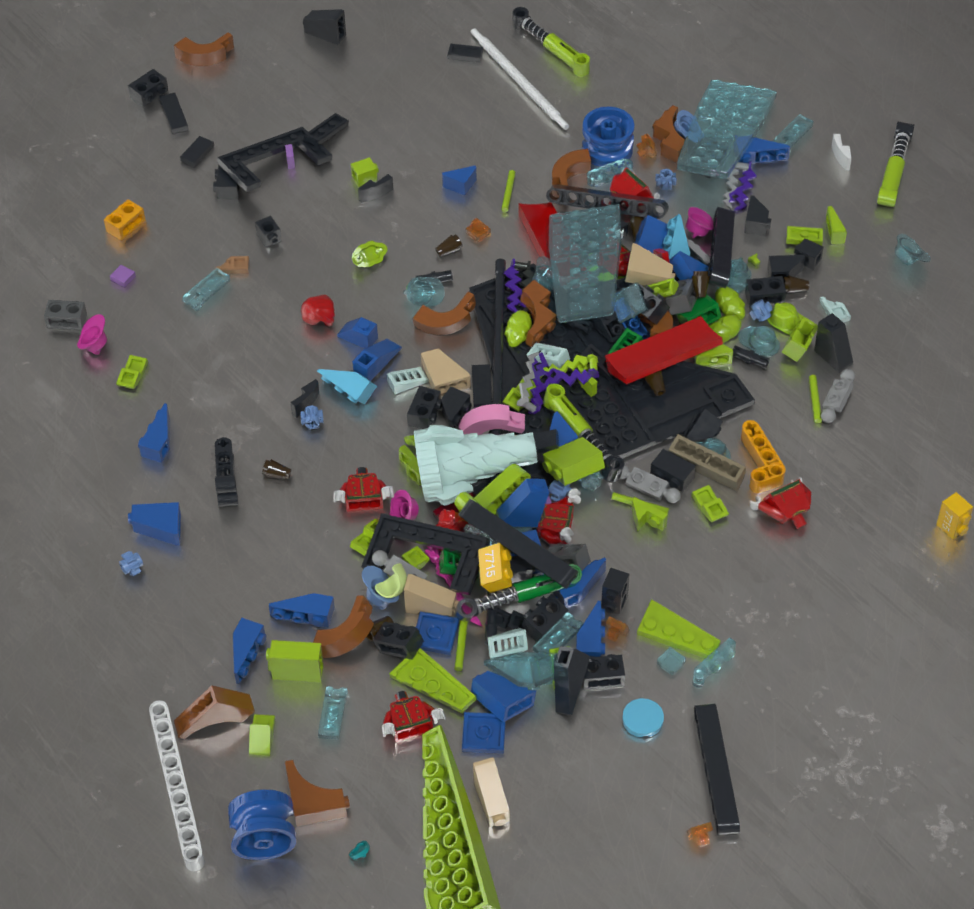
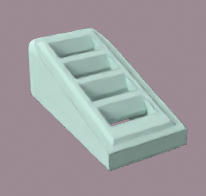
(554, 355)
(398, 387)
(521, 640)

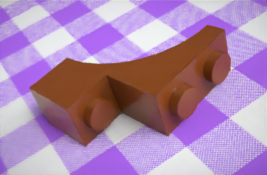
(664, 130)
(536, 299)

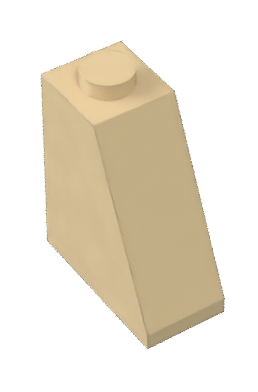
(647, 267)
(444, 372)
(428, 597)
(490, 792)

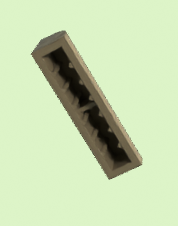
(709, 462)

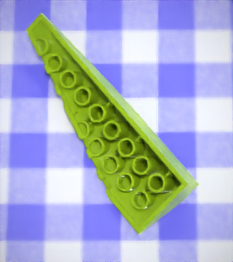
(454, 853)

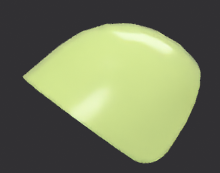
(393, 585)

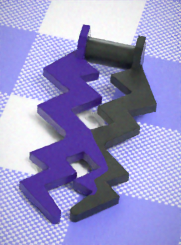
(512, 273)

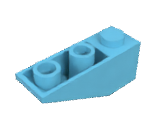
(676, 237)
(352, 383)

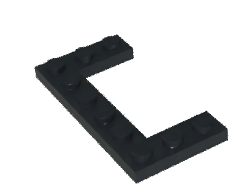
(236, 161)
(434, 536)

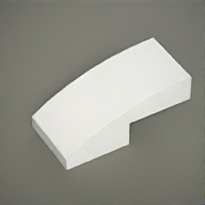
(841, 153)

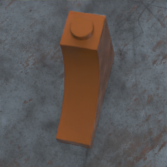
(214, 707)
(312, 802)

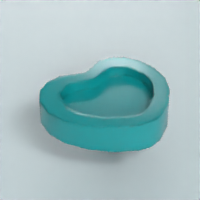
(360, 850)

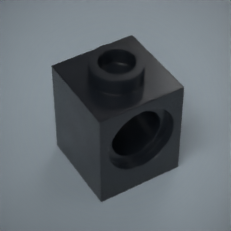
(268, 231)
(812, 251)

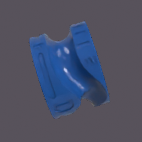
(608, 135)
(262, 824)

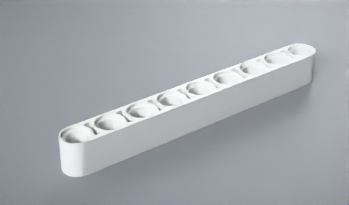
(178, 792)

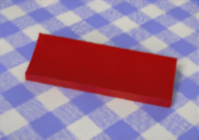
(536, 222)
(662, 350)

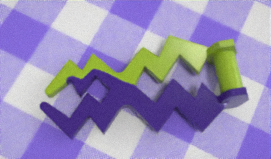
(561, 373)

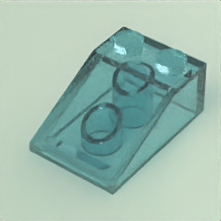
(525, 668)

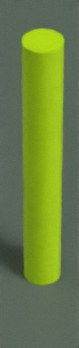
(508, 191)
(815, 398)
(628, 500)
(461, 645)

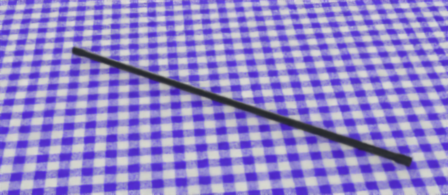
(500, 268)

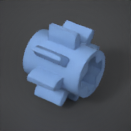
(666, 179)
(761, 310)
(311, 417)
(558, 490)
(131, 563)

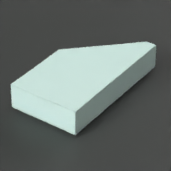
(836, 308)

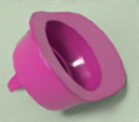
(698, 222)
(93, 335)
(404, 505)

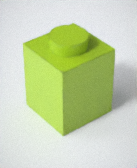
(363, 171)

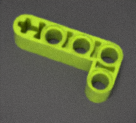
(497, 491)

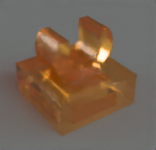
(647, 146)
(478, 230)
(616, 628)
(700, 832)

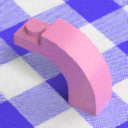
(492, 417)

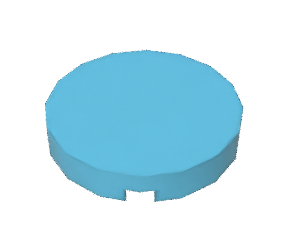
(643, 717)

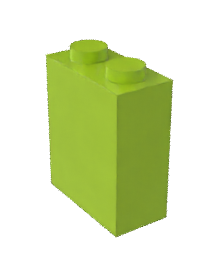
(573, 461)
(295, 661)

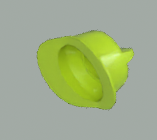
(784, 317)

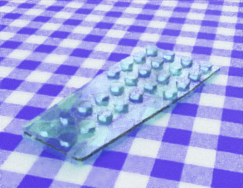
(724, 127)
(585, 261)

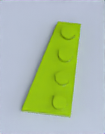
(672, 630)
(433, 681)

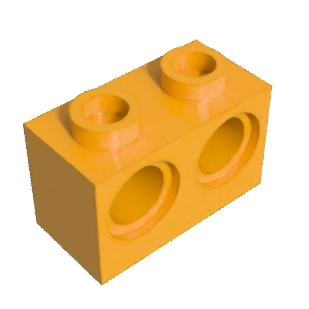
(124, 219)

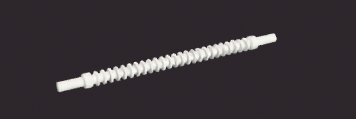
(520, 79)

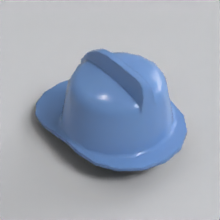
(683, 123)
(371, 576)

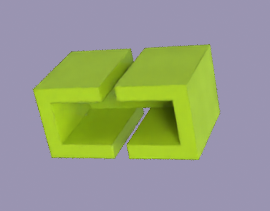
(800, 339)

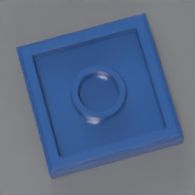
(437, 632)
(483, 733)

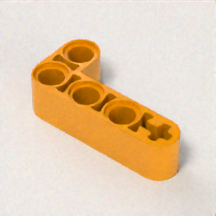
(770, 467)

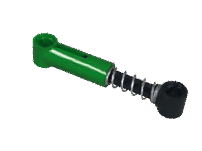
(519, 592)

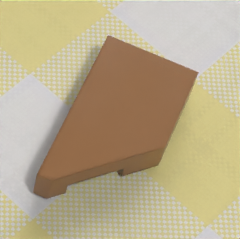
(235, 265)

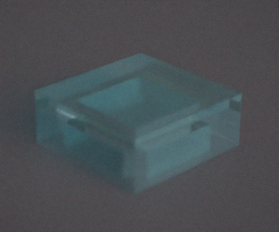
(671, 661)

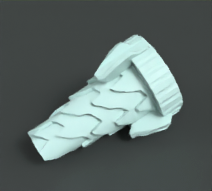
(455, 460)

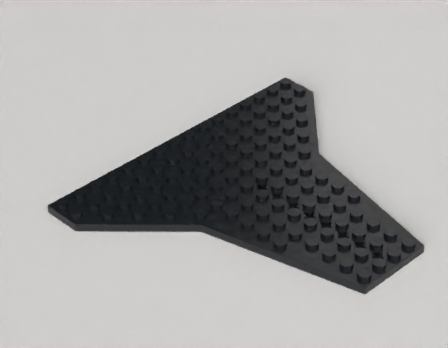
(621, 414)

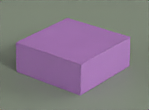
(290, 156)
(122, 276)

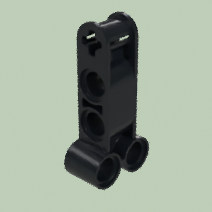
(225, 473)

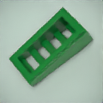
(627, 334)
(446, 557)

